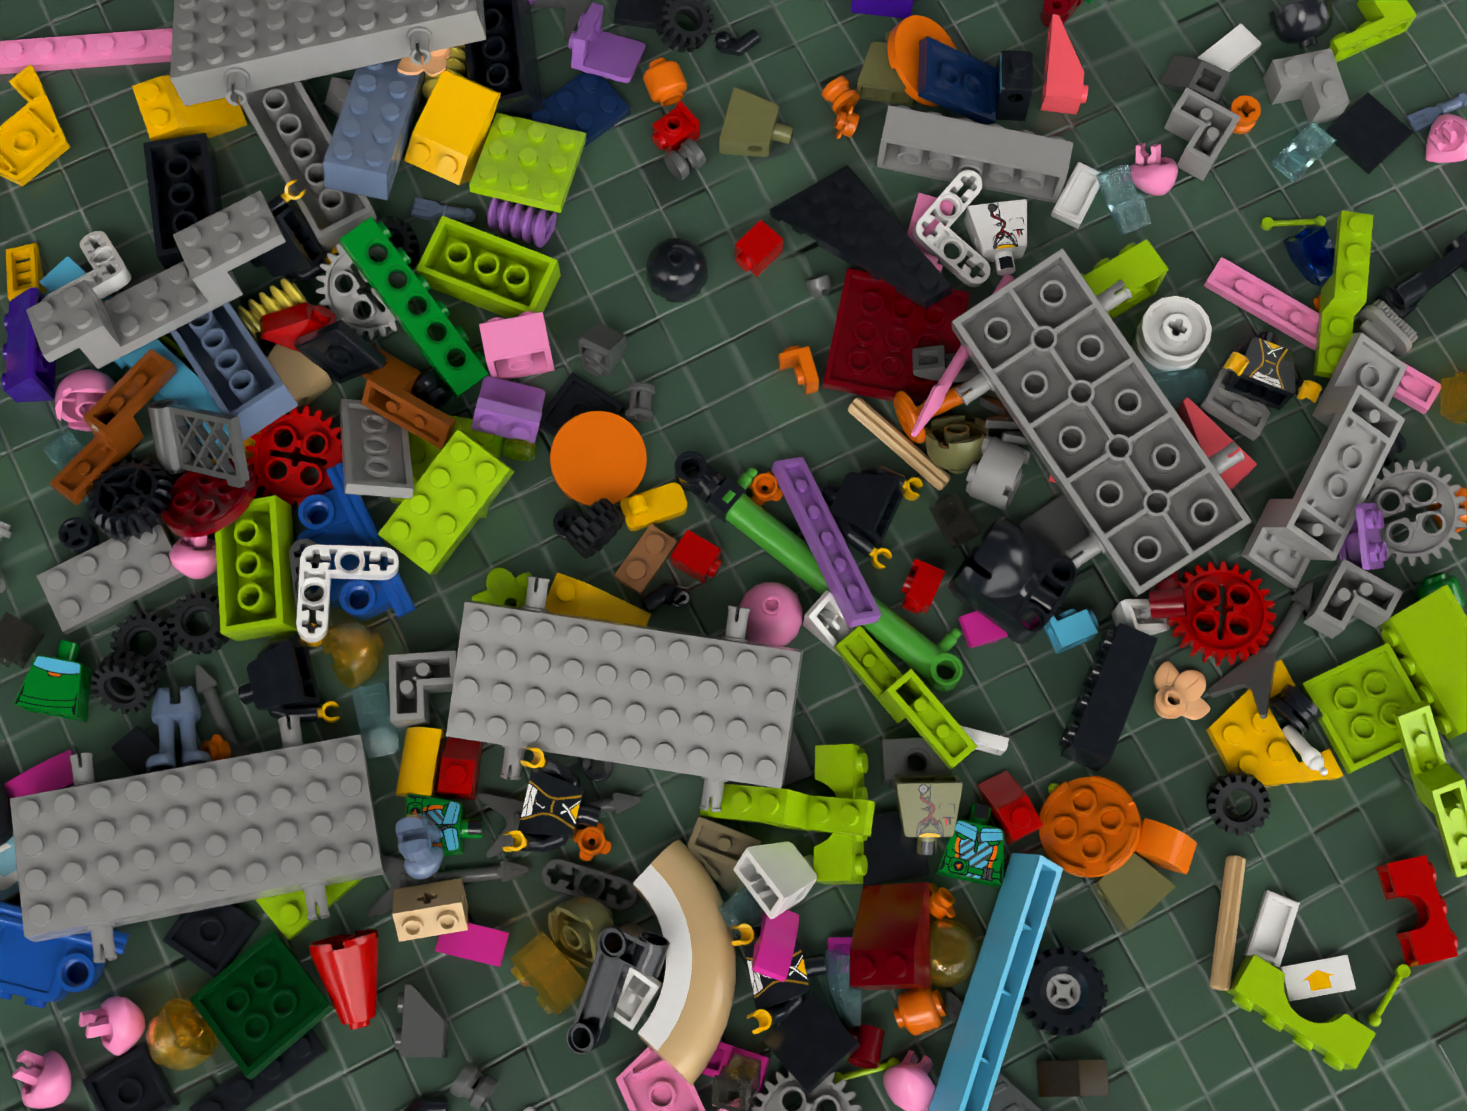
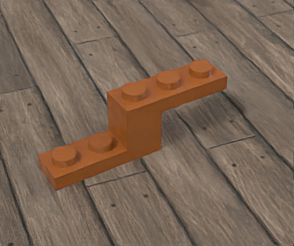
(391, 396)
(113, 426)

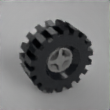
(1074, 980)

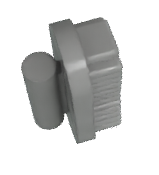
(1387, 328)

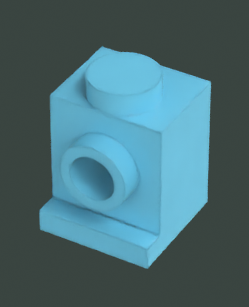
(1071, 629)

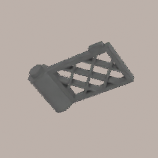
(175, 440)

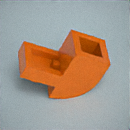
(1165, 846)

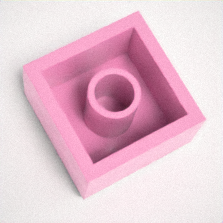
(517, 346)

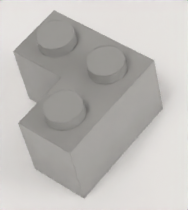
(1312, 79)
(1206, 129)
(1348, 593)
(411, 681)

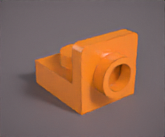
(803, 366)

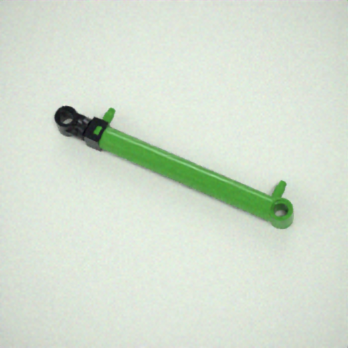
(730, 503)

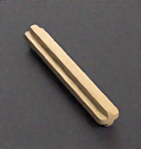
(899, 443)
(1227, 923)

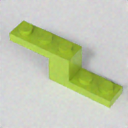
(1383, 22)
(1344, 290)
(905, 697)
(1435, 781)
(795, 810)

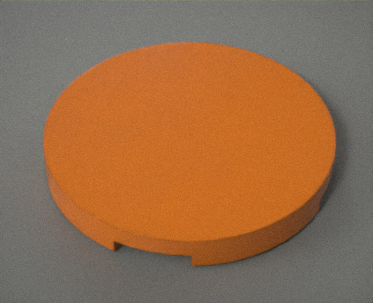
(904, 50)
(598, 458)
(1089, 826)

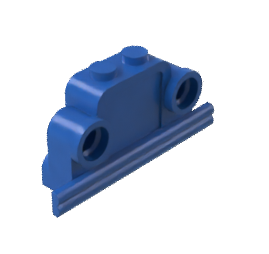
(345, 520)
(46, 968)

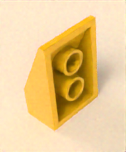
(169, 118)
(453, 128)
(584, 600)

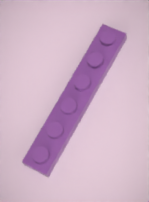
(826, 542)

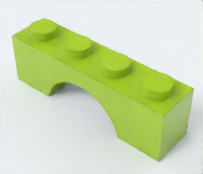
(841, 856)
(1338, 1039)

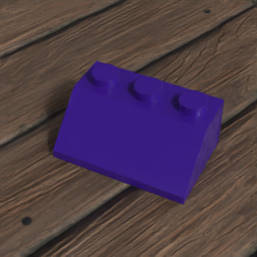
(27, 373)

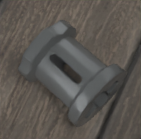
(640, 402)

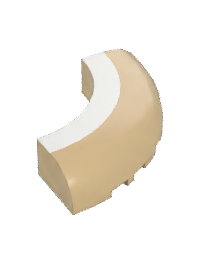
(698, 962)

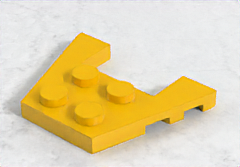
(32, 135)
(1259, 744)

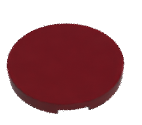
(206, 503)

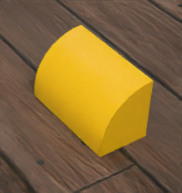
(420, 762)

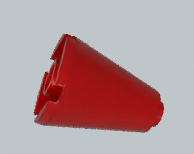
(349, 974)

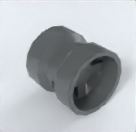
(685, 159)
(467, 1081)

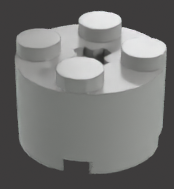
(997, 473)

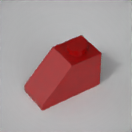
(290, 323)
(460, 768)
(1010, 807)

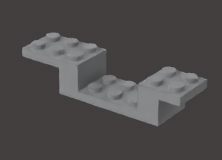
(165, 301)
(1342, 470)

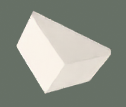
(1138, 616)
(826, 621)
(636, 997)

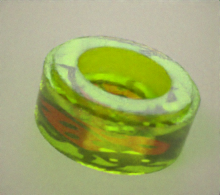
(519, 450)

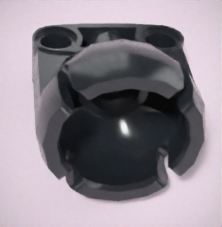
(1013, 580)

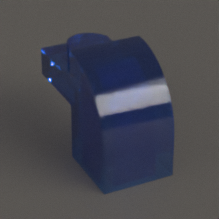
(1312, 253)

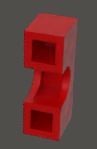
(1431, 937)

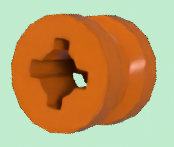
(840, 94)
(1251, 107)

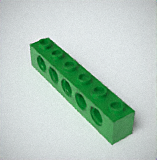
(373, 234)

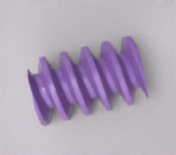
(521, 222)

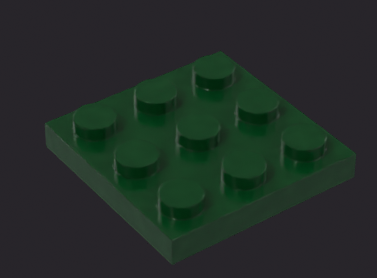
(261, 1004)

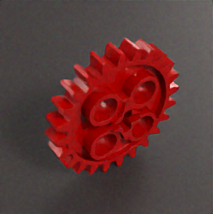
(304, 429)
(1250, 616)

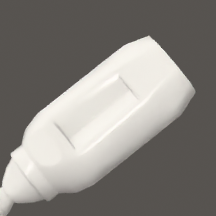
(1309, 755)

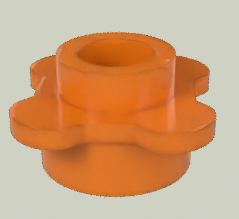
(846, 122)
(773, 492)
(217, 748)
(601, 844)
(941, 902)

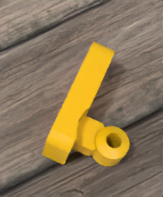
(654, 506)

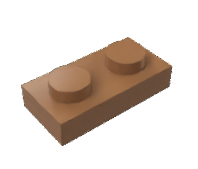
(645, 560)

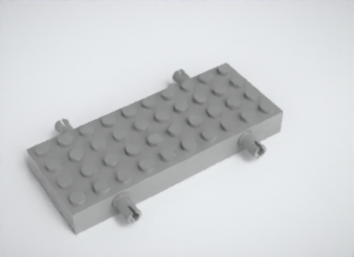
(263, 44)
(1099, 423)
(625, 693)
(194, 838)

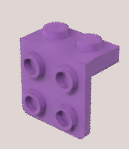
(601, 51)
(508, 409)
(1363, 541)

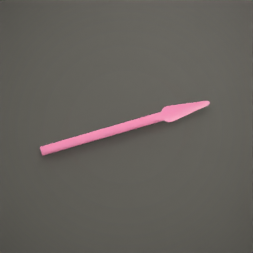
(938, 391)

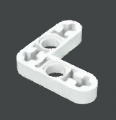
(945, 235)
(104, 261)
(322, 577)

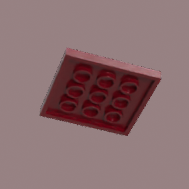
(877, 335)

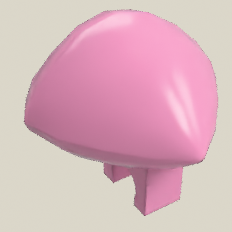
(1447, 139)
(1153, 173)
(194, 557)
(117, 1022)
(45, 1079)
(910, 1084)

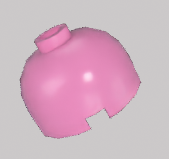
(78, 394)
(773, 614)

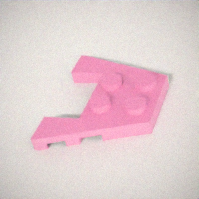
(655, 1086)

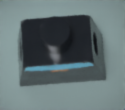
(1013, 76)

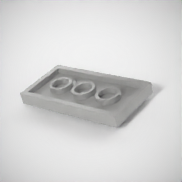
(374, 453)
(108, 578)

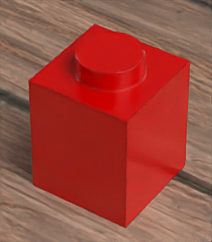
(758, 248)
(696, 557)

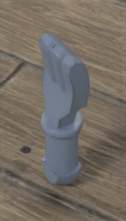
(1425, 118)
(431, 210)

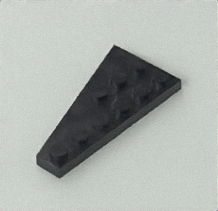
(859, 230)

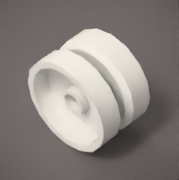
(1172, 335)

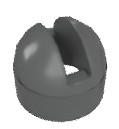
(819, 285)

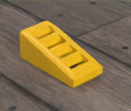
(34, 276)

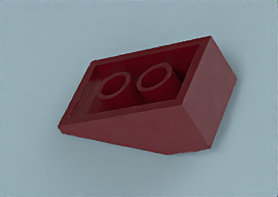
(892, 938)

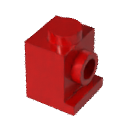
(670, 139)
(922, 587)

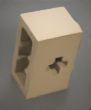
(430, 909)

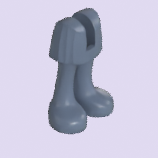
(167, 717)
(415, 839)

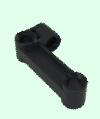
(1410, 288)
(640, 951)

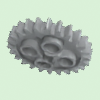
(346, 303)
(1404, 484)
(827, 1090)

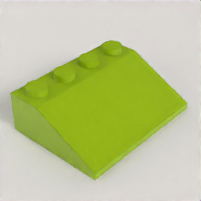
(1433, 652)

